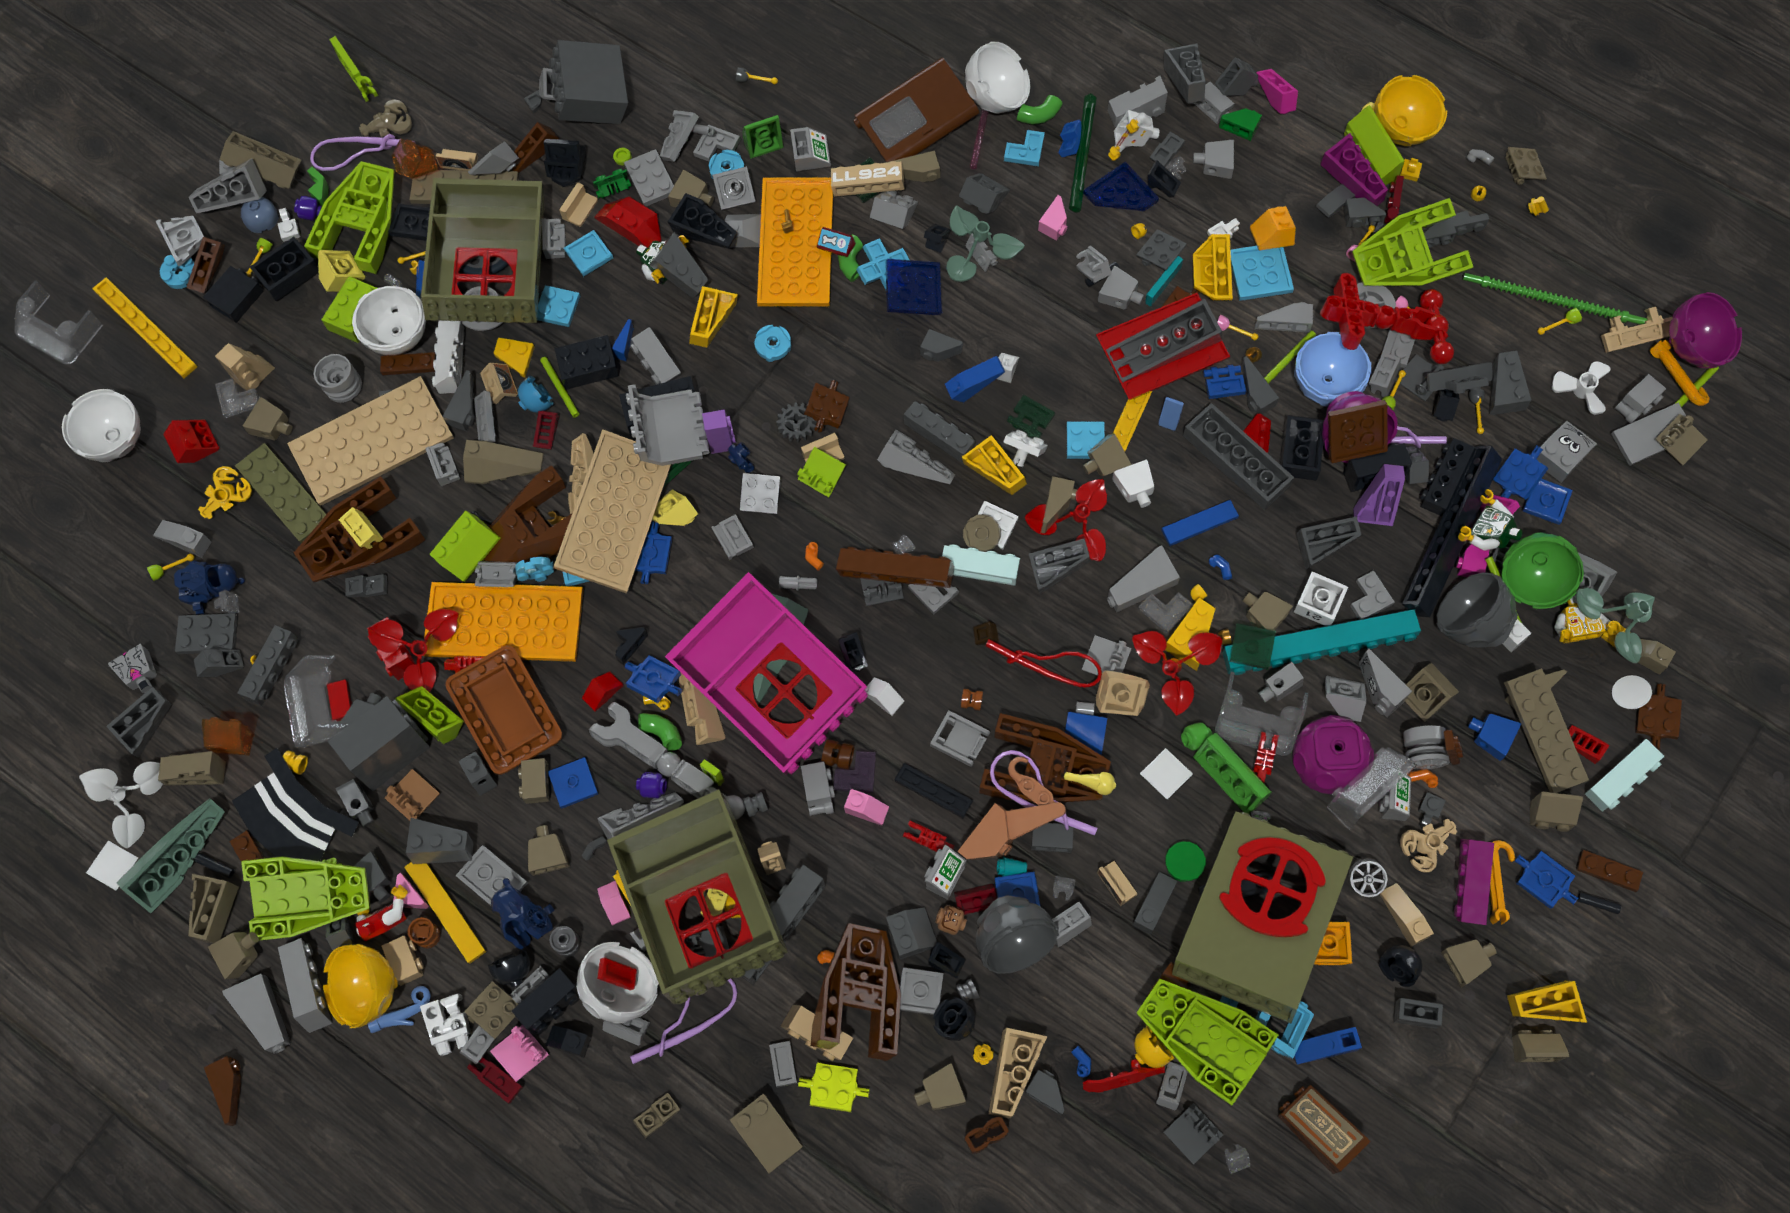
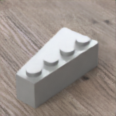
(304, 986)

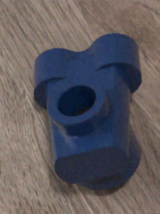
(738, 456)

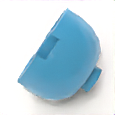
(533, 396)

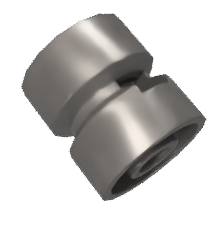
(565, 941)

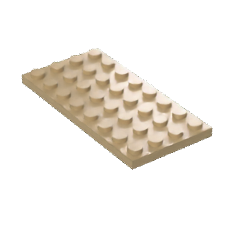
(369, 441)
(611, 514)

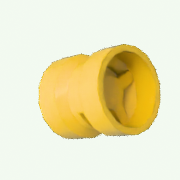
(296, 762)

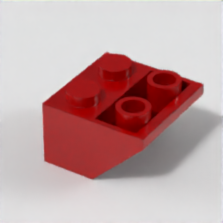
(190, 440)

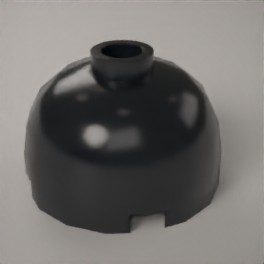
(1401, 964)
(510, 969)
(954, 1019)

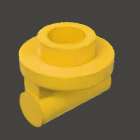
(1538, 206)

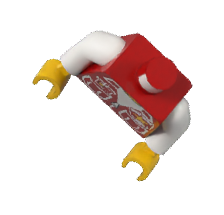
(382, 919)

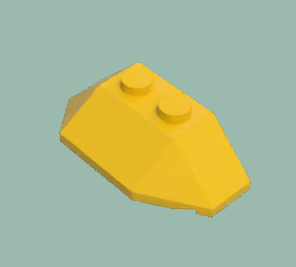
(1213, 267)

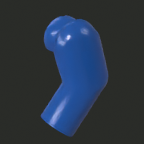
(1224, 565)
(1084, 1062)

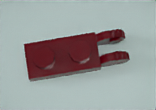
(1394, 201)
(497, 1080)

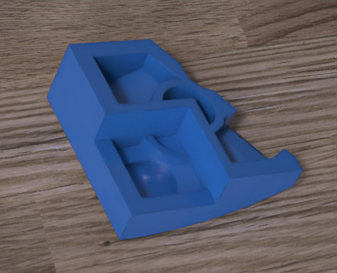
(1087, 730)

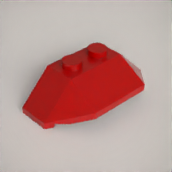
(631, 221)

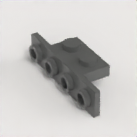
(1460, 378)

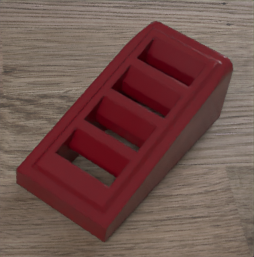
(541, 416)

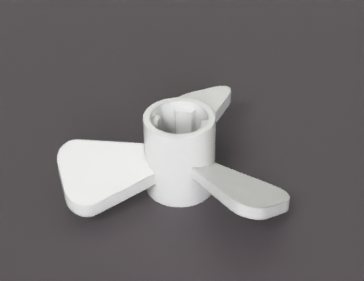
(1564, 383)

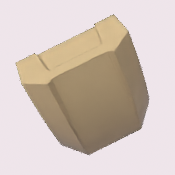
(1121, 693)

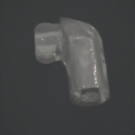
(392, 280)

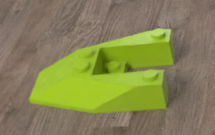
(358, 203)
(1401, 254)

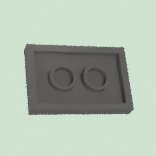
(205, 632)

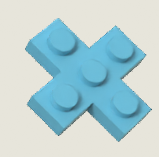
(876, 267)

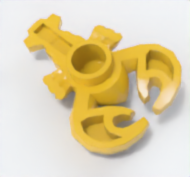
(224, 492)

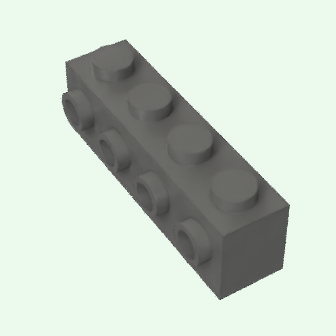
(938, 431)
(268, 666)

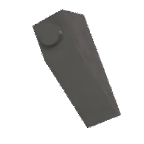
(1258, 392)
(461, 408)
(1154, 903)

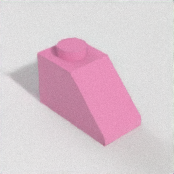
(1054, 220)
(865, 807)

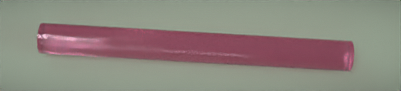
(979, 137)

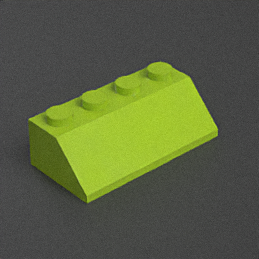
(1375, 144)

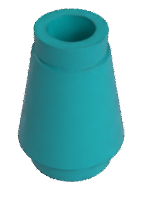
(1010, 867)

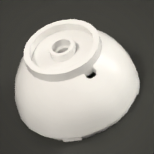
(377, 324)

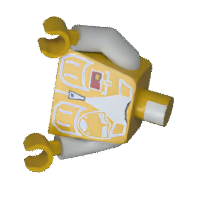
(1575, 626)

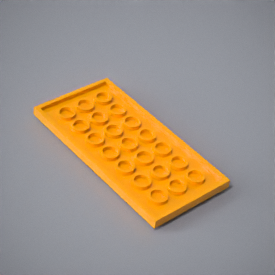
(790, 263)
(530, 618)

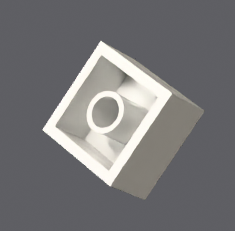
(1321, 599)

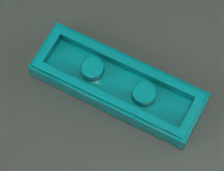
(1163, 281)

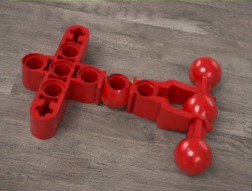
(1356, 314)

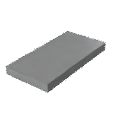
(1638, 438)

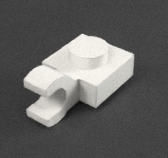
(288, 227)
(1221, 228)

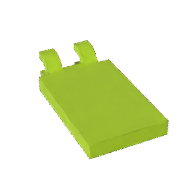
(352, 70)

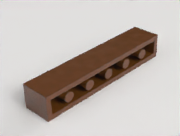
(895, 567)

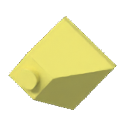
(336, 268)
(674, 510)

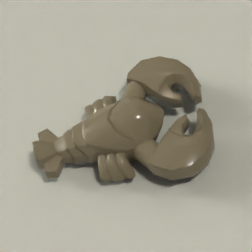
(386, 122)

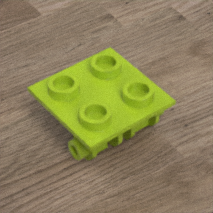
(821, 472)

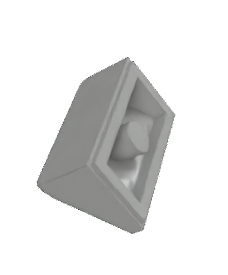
(631, 1031)

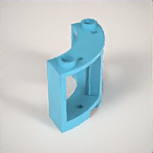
(1293, 1033)

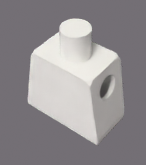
(1135, 482)

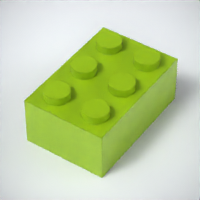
(340, 313)

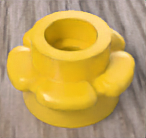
(983, 1060)

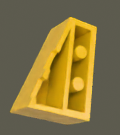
(711, 313)
(1195, 622)
(1551, 1002)

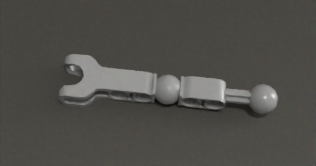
(656, 755)

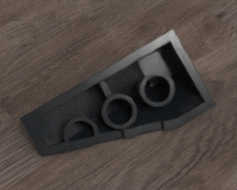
(700, 223)

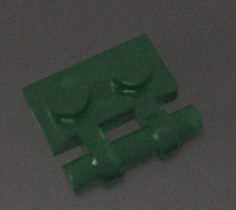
(1035, 413)

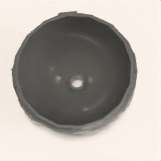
(1478, 611)
(1014, 934)

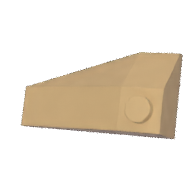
(581, 458)

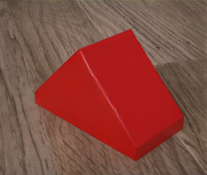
(601, 690)

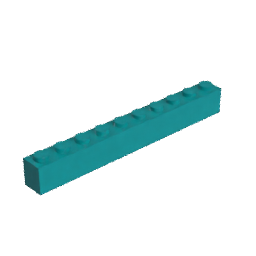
(1336, 639)

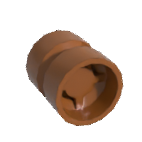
(424, 932)

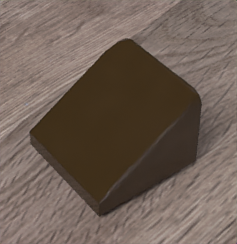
(985, 632)

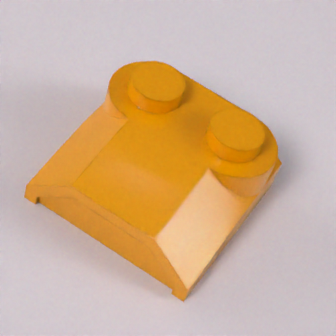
(1335, 945)

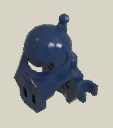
(204, 583)
(520, 915)

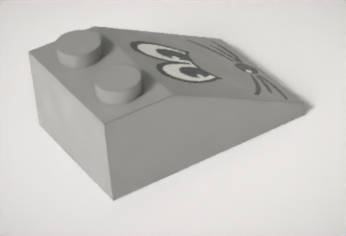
(1565, 450)
(1383, 685)

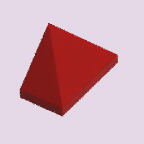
(1259, 431)

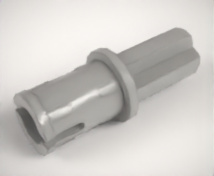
(797, 582)

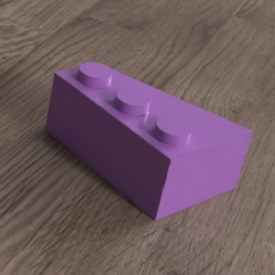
(718, 431)
(1381, 497)

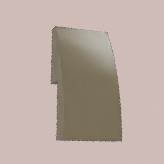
(656, 1115)

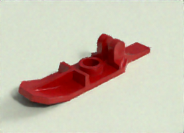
(1122, 1079)

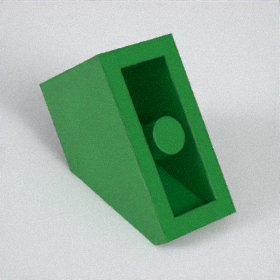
(1241, 123)

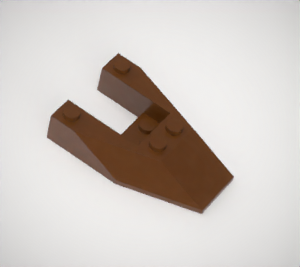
(522, 527)
(333, 551)
(1053, 754)
(861, 978)

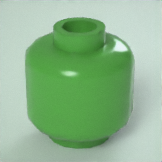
(1195, 735)

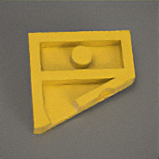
(514, 354)

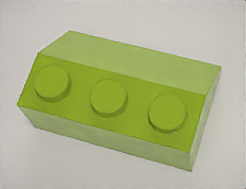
(465, 545)
(431, 714)

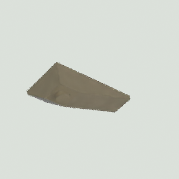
(492, 461)

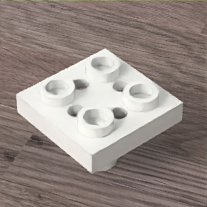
(1025, 445)

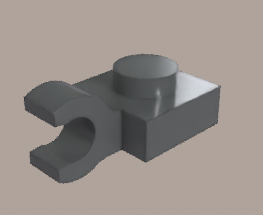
(1431, 808)

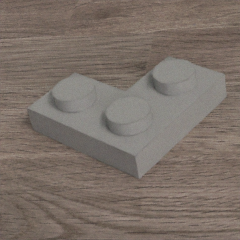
(720, 139)
(1375, 597)

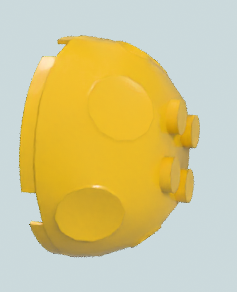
(1410, 110)
(358, 985)

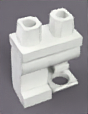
(446, 1030)

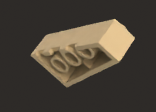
(1014, 1067)

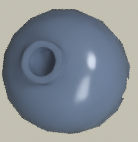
(259, 215)

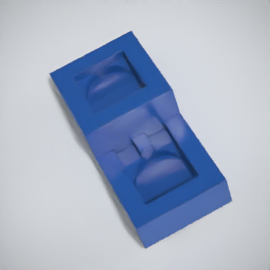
(1071, 138)

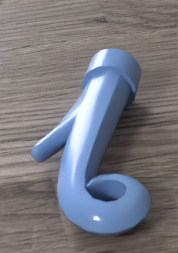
(399, 1016)

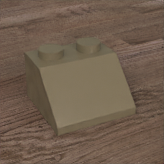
(1429, 692)
(1555, 811)
(1539, 1047)

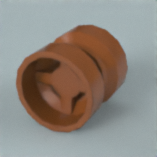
(976, 699)

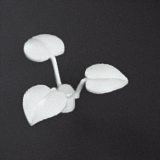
(101, 785)

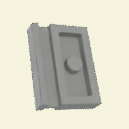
(1399, 345)
(732, 537)

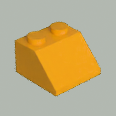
(1274, 229)

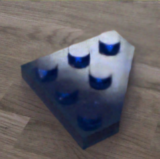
(1121, 190)

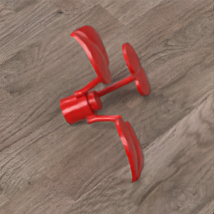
(1090, 497)
(388, 634)
(1177, 694)

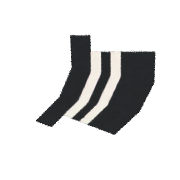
(288, 815)

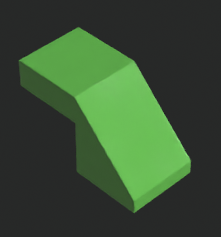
(320, 188)

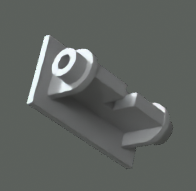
(983, 257)
(529, 985)

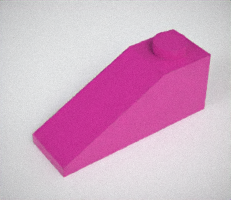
(1278, 91)
(1472, 561)

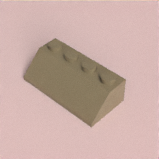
(270, 162)

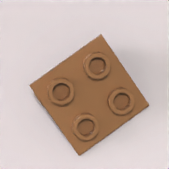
(411, 795)

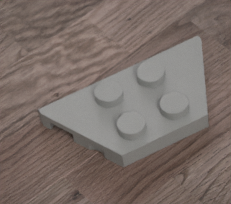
(182, 237)

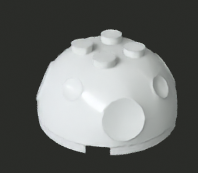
(997, 78)
(101, 425)
(611, 1001)

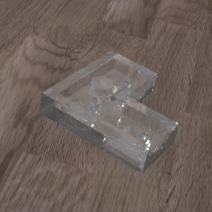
(234, 402)
(1165, 615)

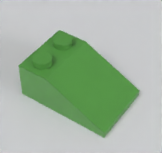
(763, 137)

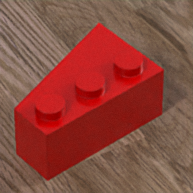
(396, 661)

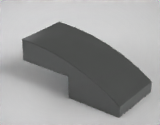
(1167, 149)
(1335, 200)
(366, 586)

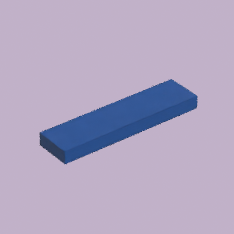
(1199, 523)

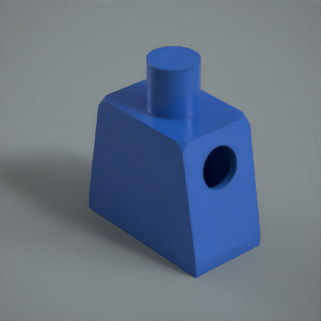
(1495, 734)

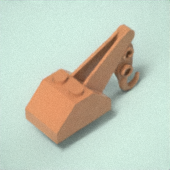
(1001, 827)

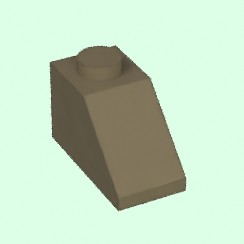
(1655, 655)

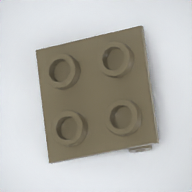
(1524, 164)
(1681, 438)
(492, 1010)

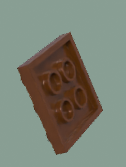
(1358, 431)

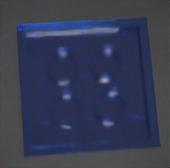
(913, 287)

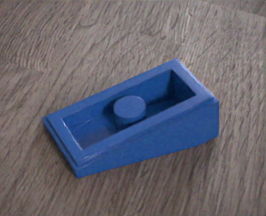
(622, 343)

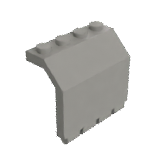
(667, 426)

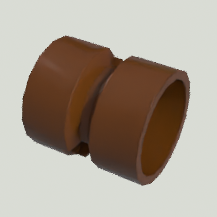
(844, 756)

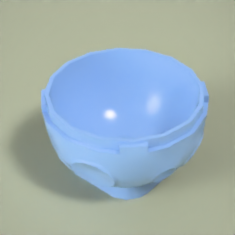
(1328, 359)

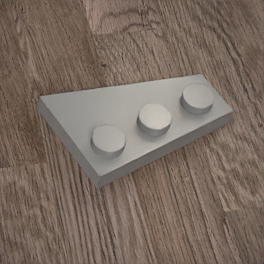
(679, 133)

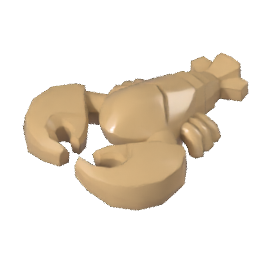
(1427, 844)

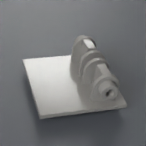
(760, 493)
(1108, 654)

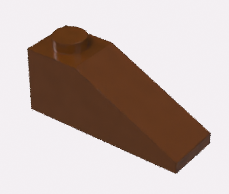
(532, 146)
(206, 264)
(225, 1084)

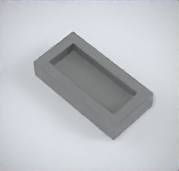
(783, 1064)

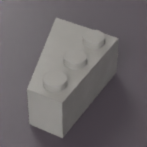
(1148, 99)
(654, 357)

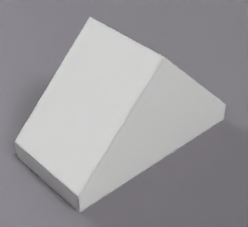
(1009, 364)
(884, 696)

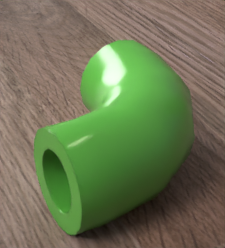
(1040, 113)
(848, 264)
(662, 728)

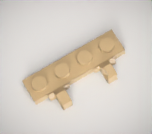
(1624, 337)

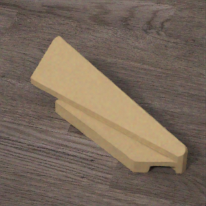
(700, 713)

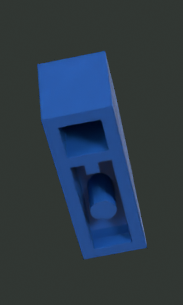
(974, 379)

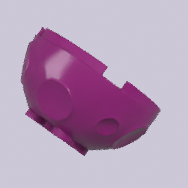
(1705, 331)

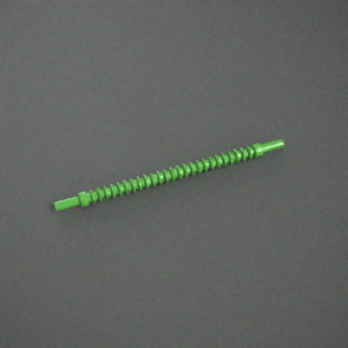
(1486, 281)

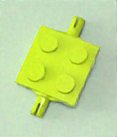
(833, 1087)

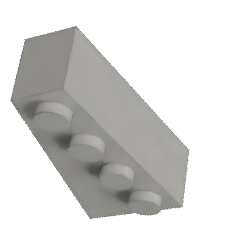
(231, 188)

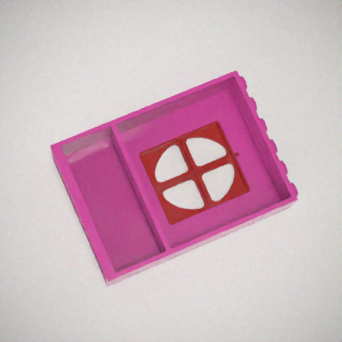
(737, 644)

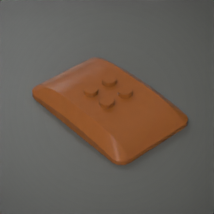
(503, 710)

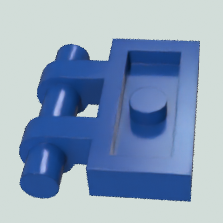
(1224, 386)

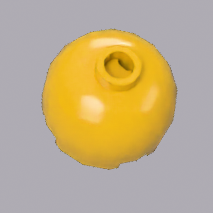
(1151, 1049)

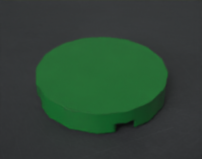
(1185, 861)

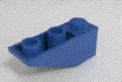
(1328, 1046)

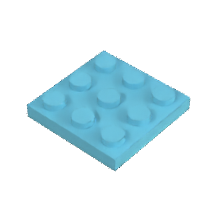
(1260, 272)

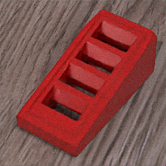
(1588, 753)

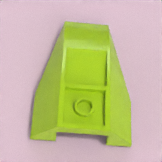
(302, 894)
(1208, 1037)

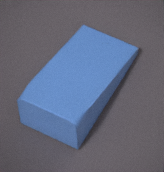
(1171, 413)

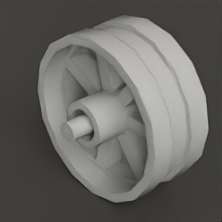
(1368, 877)

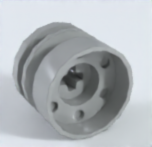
(337, 378)
(1426, 747)

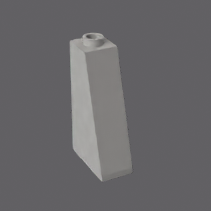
(1149, 576)
(259, 1011)

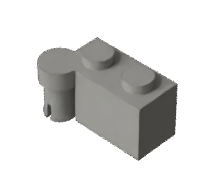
(1641, 398)
(817, 788)

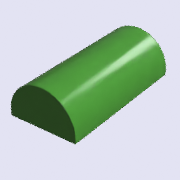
(1232, 774)

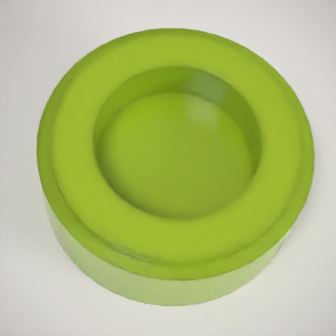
(621, 155)

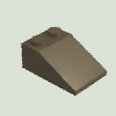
(766, 1133)

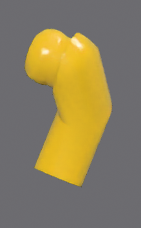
(664, 703)

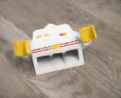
(1132, 131)

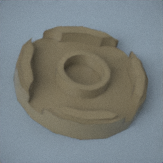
(982, 533)

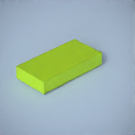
(713, 772)

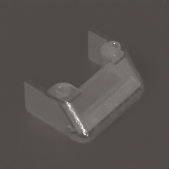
(61, 343)
(308, 701)
(1246, 724)
(1370, 786)

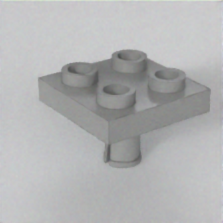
(733, 188)

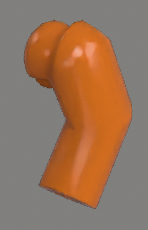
(811, 555)
(1426, 776)
(825, 956)

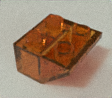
(413, 159)
(227, 736)

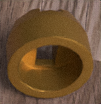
(1252, 351)
(1225, 635)

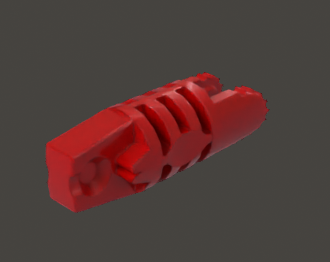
(460, 662)
(1265, 757)
(927, 837)

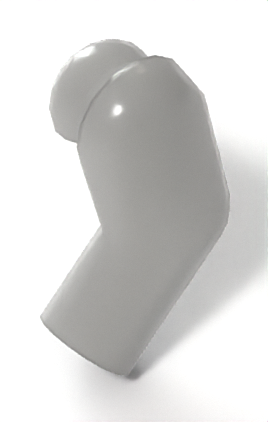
(1482, 155)

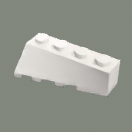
(448, 356)

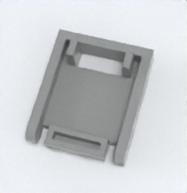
(963, 741)

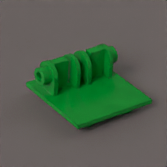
(602, 182)

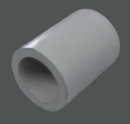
(1085, 708)

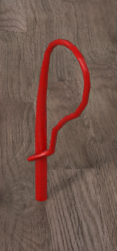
(1017, 657)

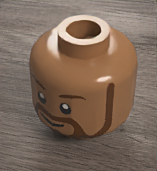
(950, 920)

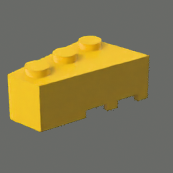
(995, 465)

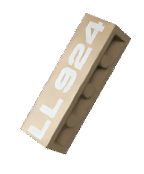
(867, 178)

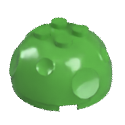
(1542, 570)

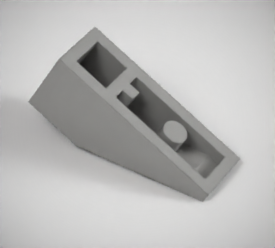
(1294, 317)
(183, 537)

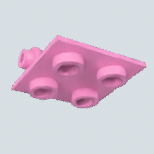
(519, 1052)

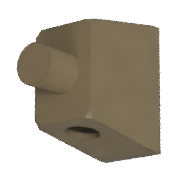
(691, 185)
(267, 421)
(1106, 456)
(1266, 611)
(545, 853)
(234, 953)
(1468, 960)
(941, 1090)

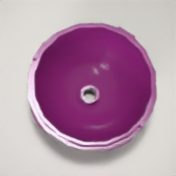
(1320, 763)

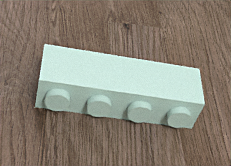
(983, 565)
(1624, 775)

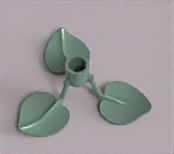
(964, 222)
(1637, 607)

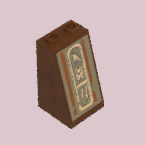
(1323, 1129)

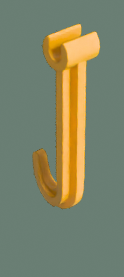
(1661, 351)
(1496, 886)

